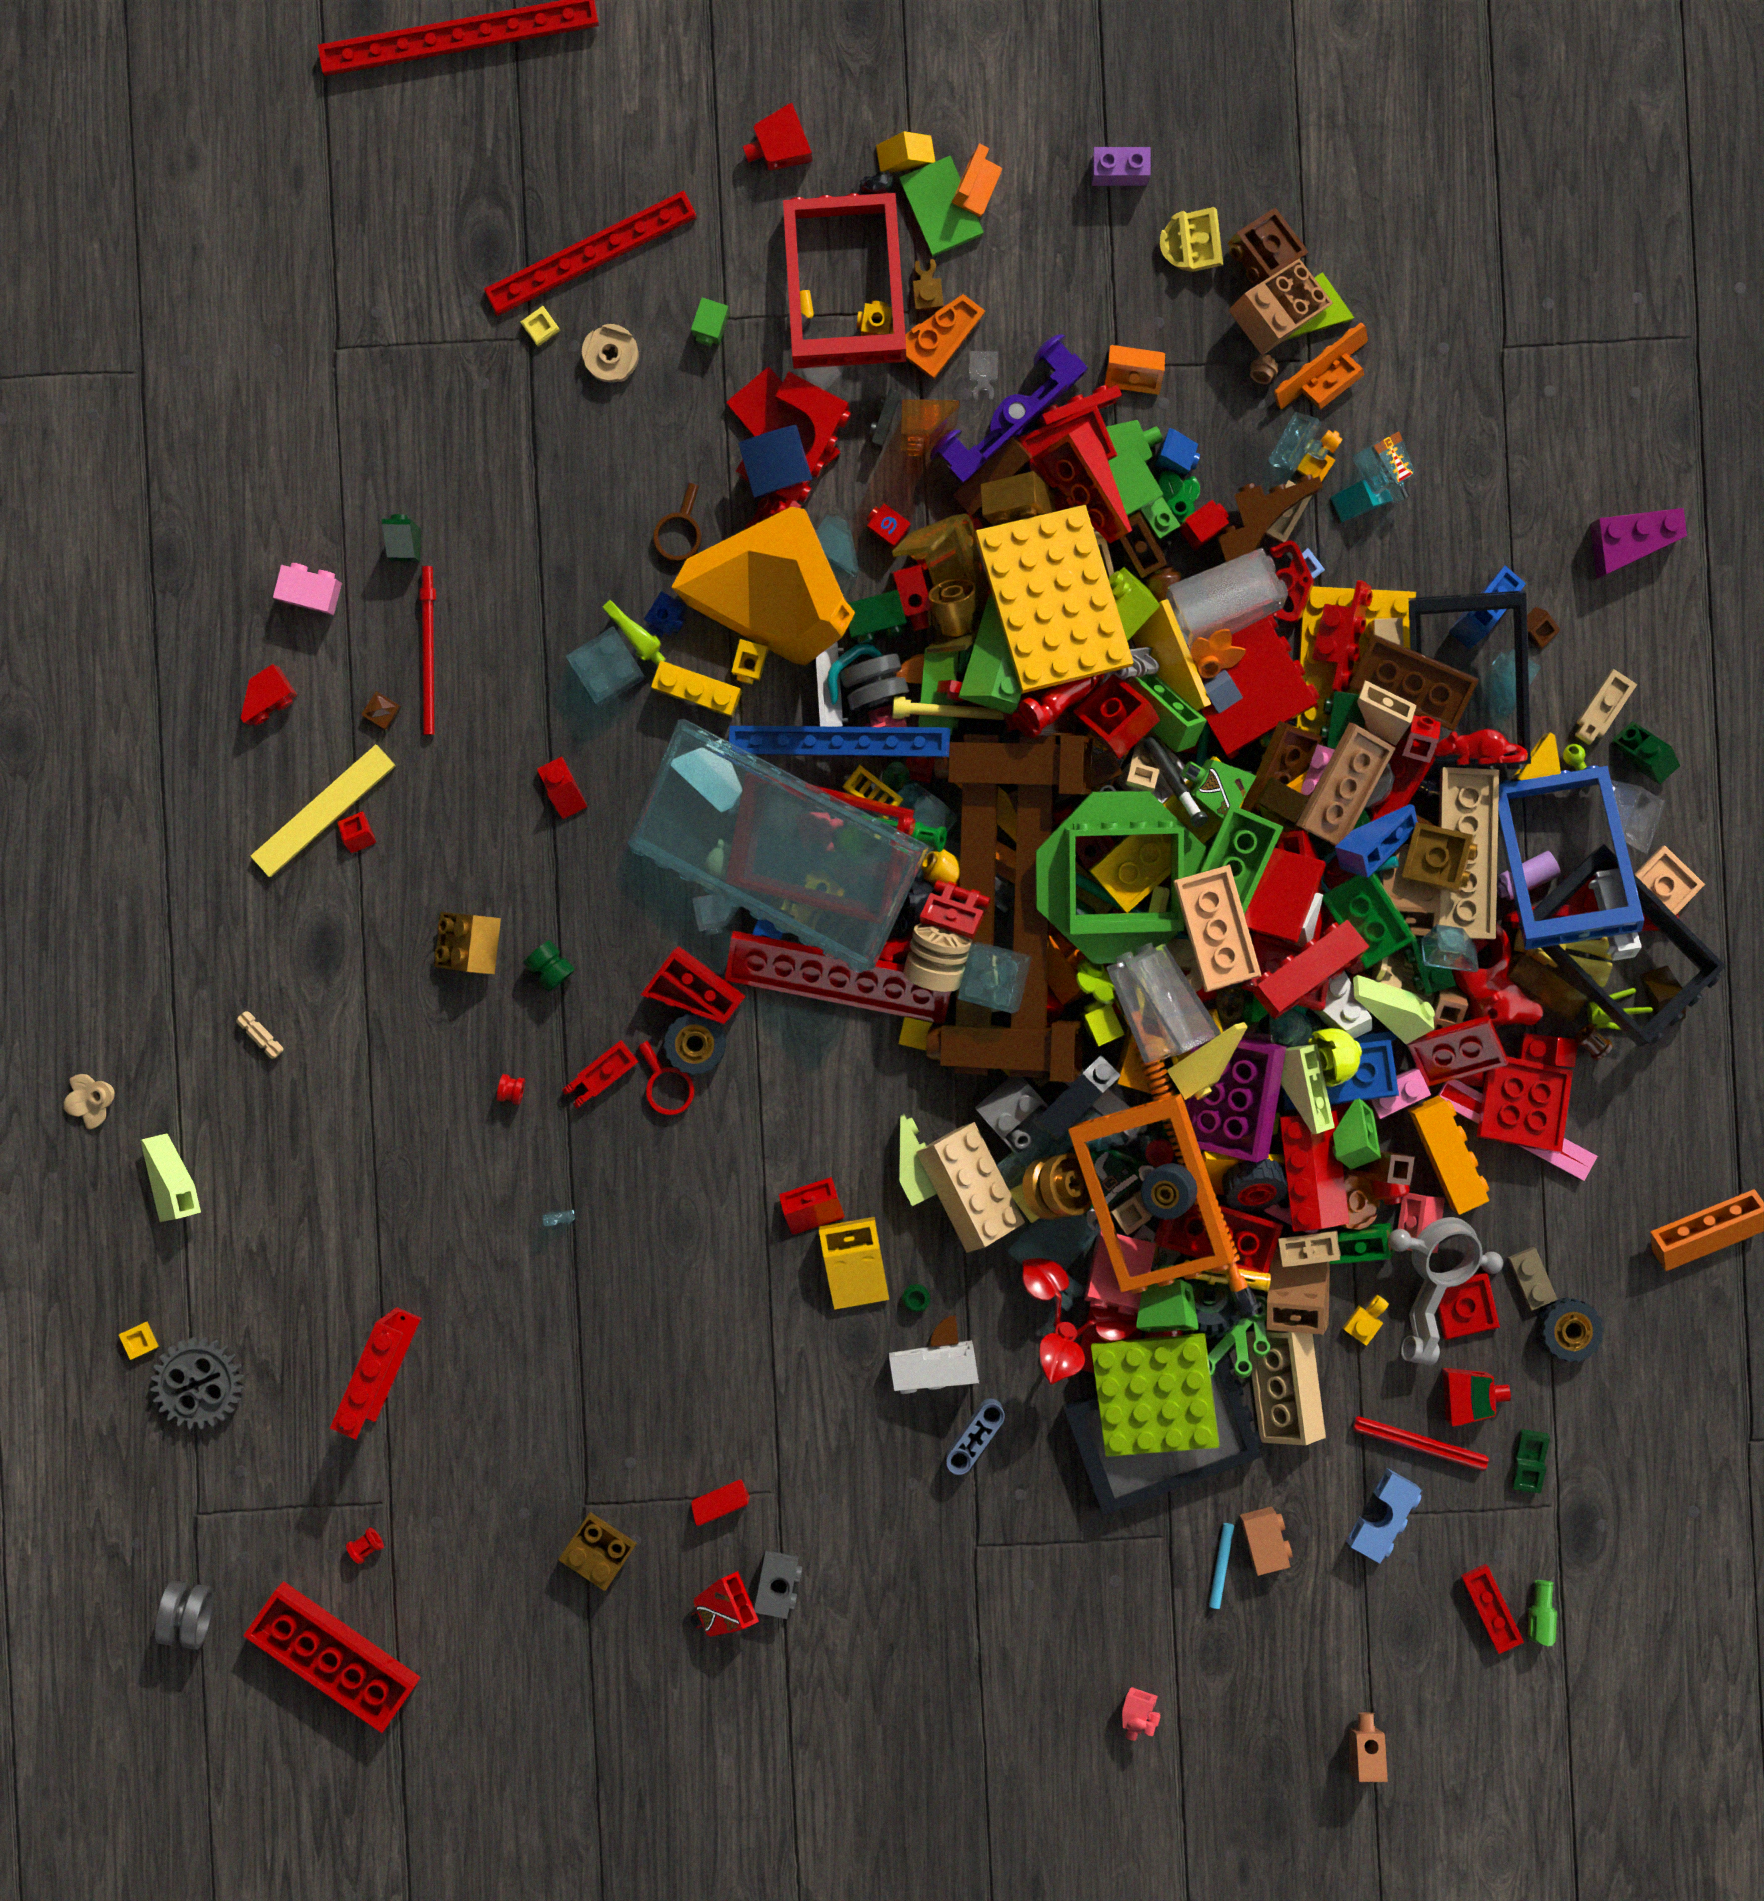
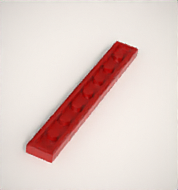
(590, 253)

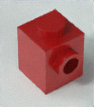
(1421, 738)

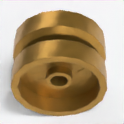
(1056, 1187)

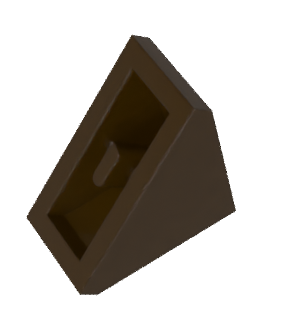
(1282, 802)
(1660, 988)

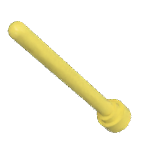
(903, 708)

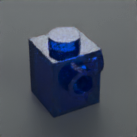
(665, 615)

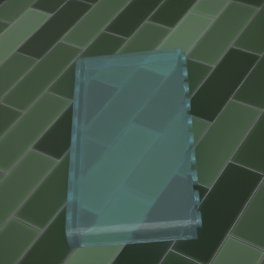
(776, 846)

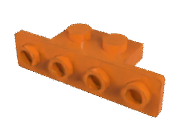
(1327, 374)

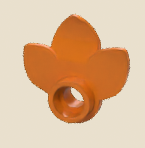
(1215, 653)

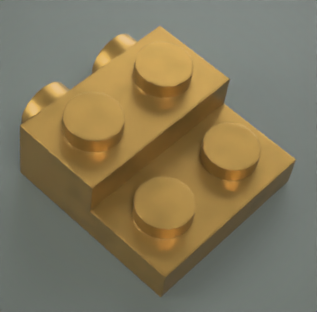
(1439, 857)

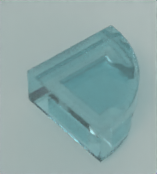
(553, 1218)

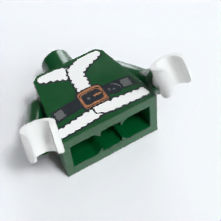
(1117, 1174)

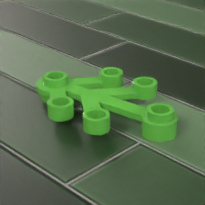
(1238, 1337)

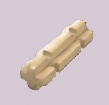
(259, 1034)

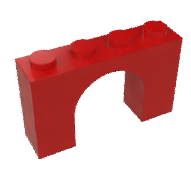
(826, 415)

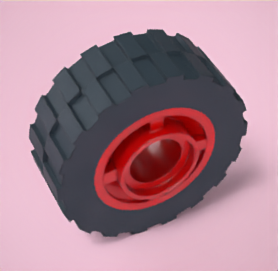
(1254, 1185)

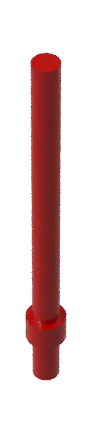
(427, 596)

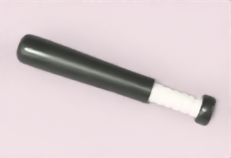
(1172, 777)

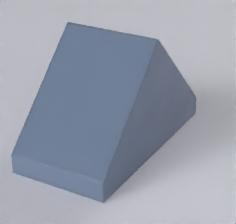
(1222, 691)

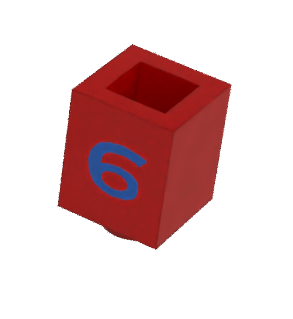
(887, 525)

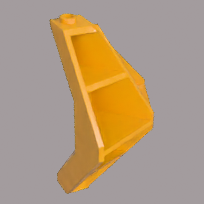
(770, 587)

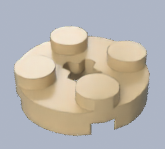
(602, 339)

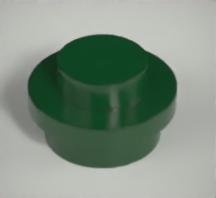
(916, 1298)

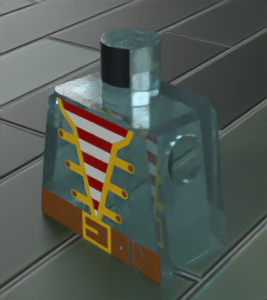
(1386, 466)

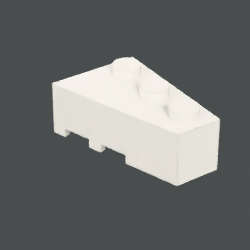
(1343, 1010)
(933, 1367)

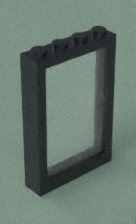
(1138, 1477)

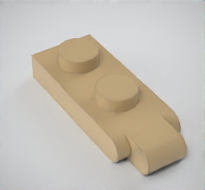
(1604, 706)

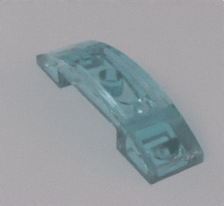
(1014, 1166)

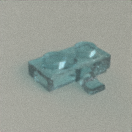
(1297, 441)

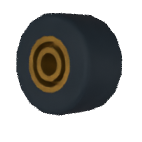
(1174, 1182)

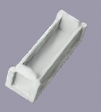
(829, 714)
(1611, 895)

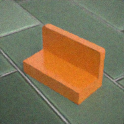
(977, 182)
(1135, 369)

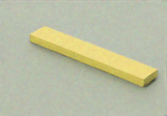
(323, 810)

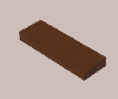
(1001, 465)

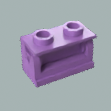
(1121, 166)

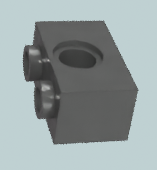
(773, 1601)

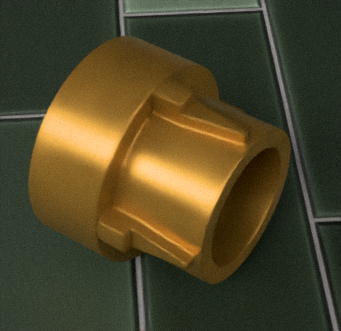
(955, 606)

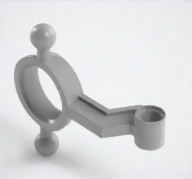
(1423, 1345)

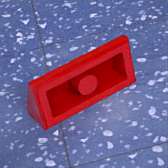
(720, 1502)

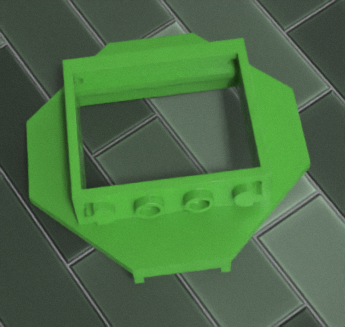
(1112, 813)

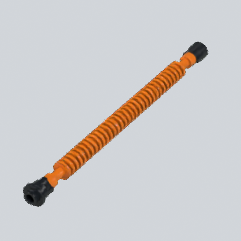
(1242, 1296)

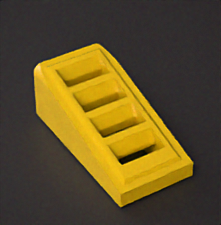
(856, 778)

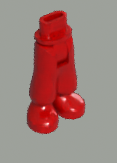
(1035, 715)

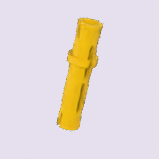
(1259, 1280)

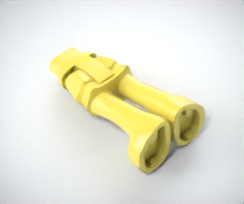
(1597, 969)

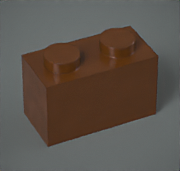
(1142, 546)

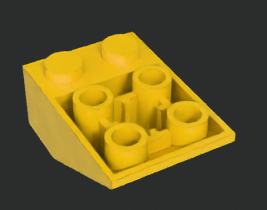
(853, 1263)

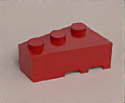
(694, 987)

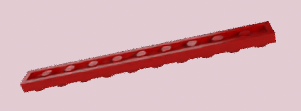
(457, 35)

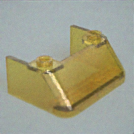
(949, 554)

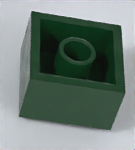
(876, 618)

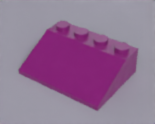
(1242, 1104)

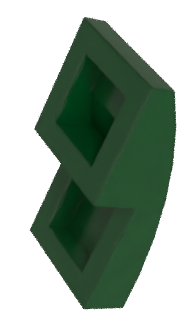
(1529, 1461)

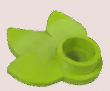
(1095, 980)

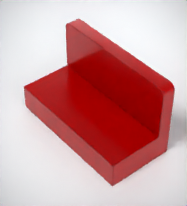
(811, 1206)

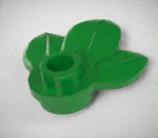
(1179, 492)

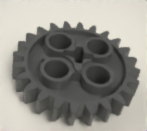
(188, 1359)

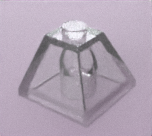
(1638, 814)

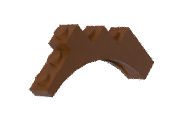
(1261, 512)

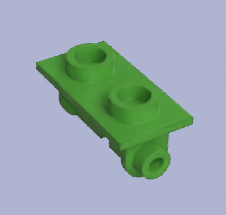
(1160, 518)

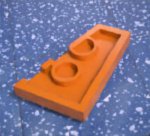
(938, 338)

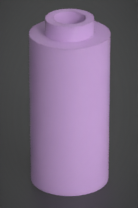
(1536, 872)

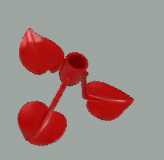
(1057, 1351)

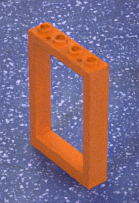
(1130, 1118)

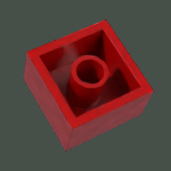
(1116, 716)

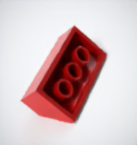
(1313, 1176)

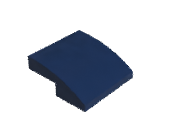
(775, 461)

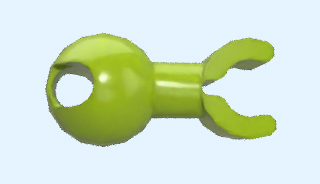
(1575, 757)

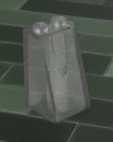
(1227, 596)
(1160, 1003)

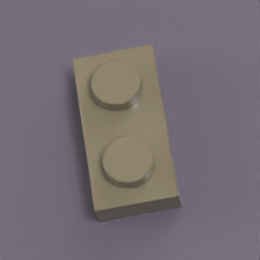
(1532, 1278)

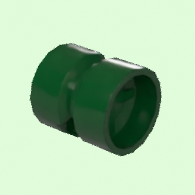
(549, 966)

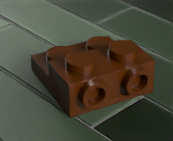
(1266, 246)

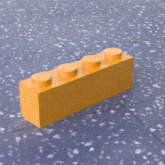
(1449, 1154)

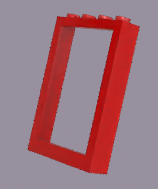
(844, 350)

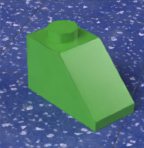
(1356, 1136)

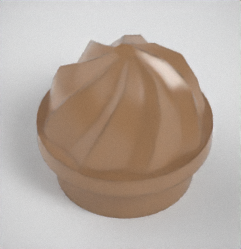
(1263, 369)

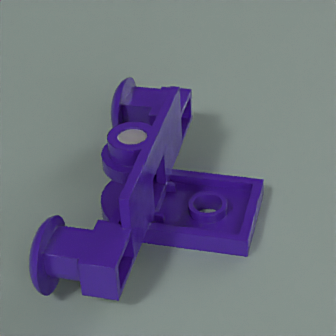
(1015, 414)

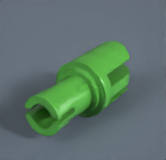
(1542, 1615)

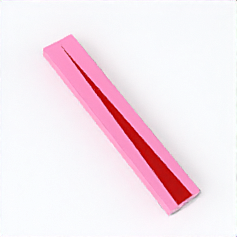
(1468, 1104)

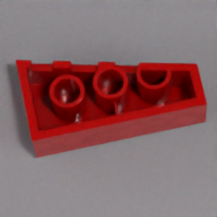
(1309, 970)

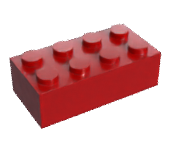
(1252, 1235)

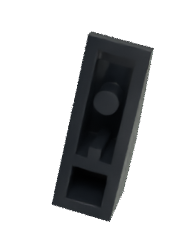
(1078, 1097)

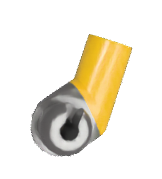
(806, 308)

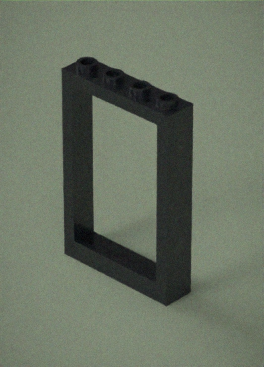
(1480, 602)
(1664, 920)

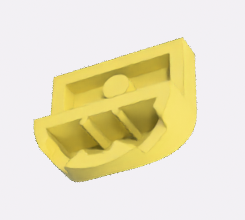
(1193, 240)

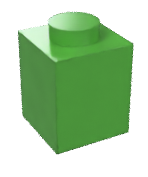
(710, 322)

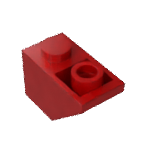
(266, 693)

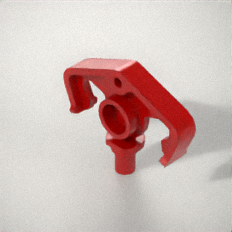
(1297, 580)

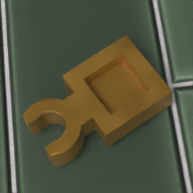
(927, 290)

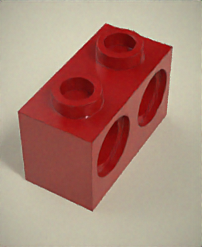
(1204, 524)

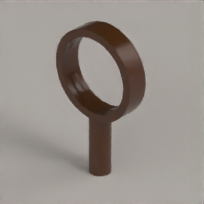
(684, 513)

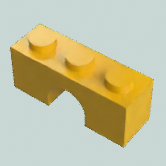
(696, 688)

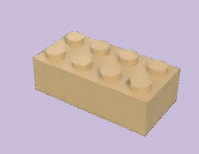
(970, 1187)

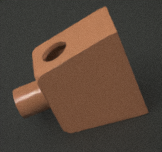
(1370, 1762)

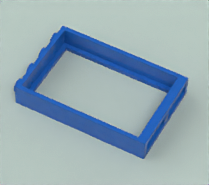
(1574, 927)

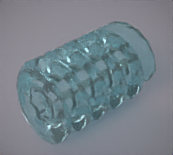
(1293, 1028)

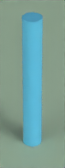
(1221, 1565)

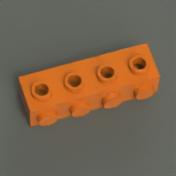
(1708, 1230)

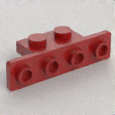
(1340, 635)

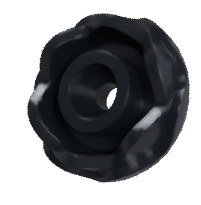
(877, 184)

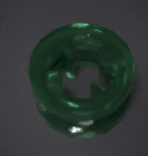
(903, 775)

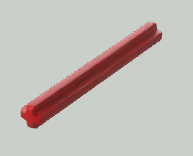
(1420, 1443)

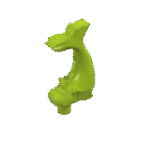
(645, 644)

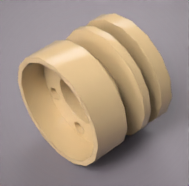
(936, 958)

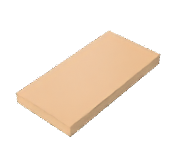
(1217, 928)

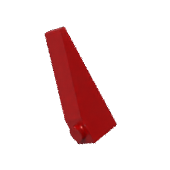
(1084, 475)

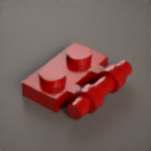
(952, 915)

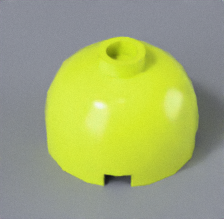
(1338, 1055)

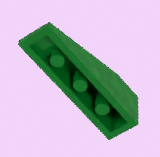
(1364, 1244)

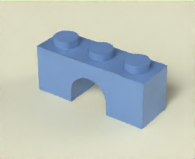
(1376, 1538)

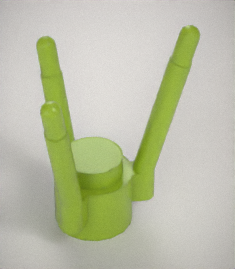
(1601, 1019)

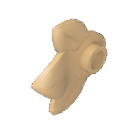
(85, 1101)

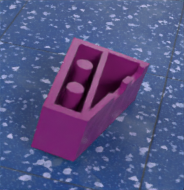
(1633, 536)

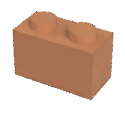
(1265, 1540)

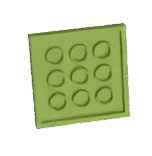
(1155, 1395)

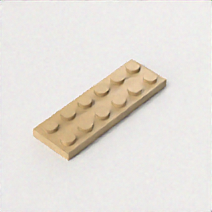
(1471, 806)

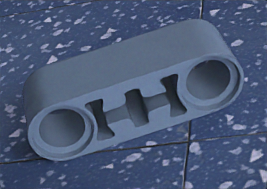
(976, 1446)

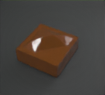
(381, 710)

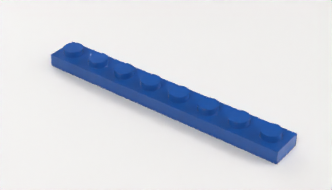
(842, 741)

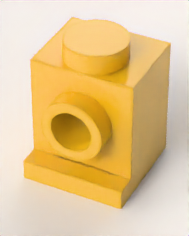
(746, 651)

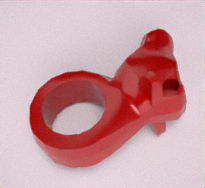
(1495, 994)

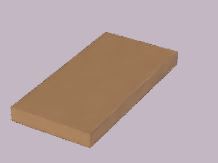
(1345, 785)

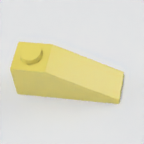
(1205, 1066)

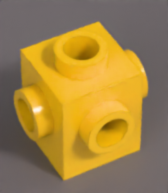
(875, 310)

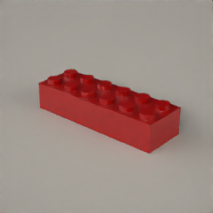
(332, 1656)

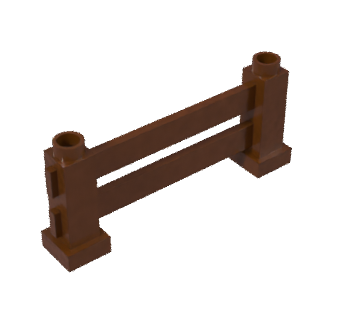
(1036, 766)

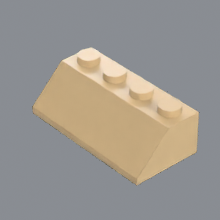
(1287, 1389)

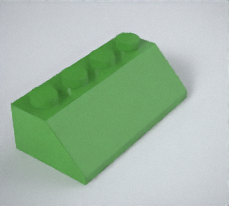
(990, 671)
(1245, 845)

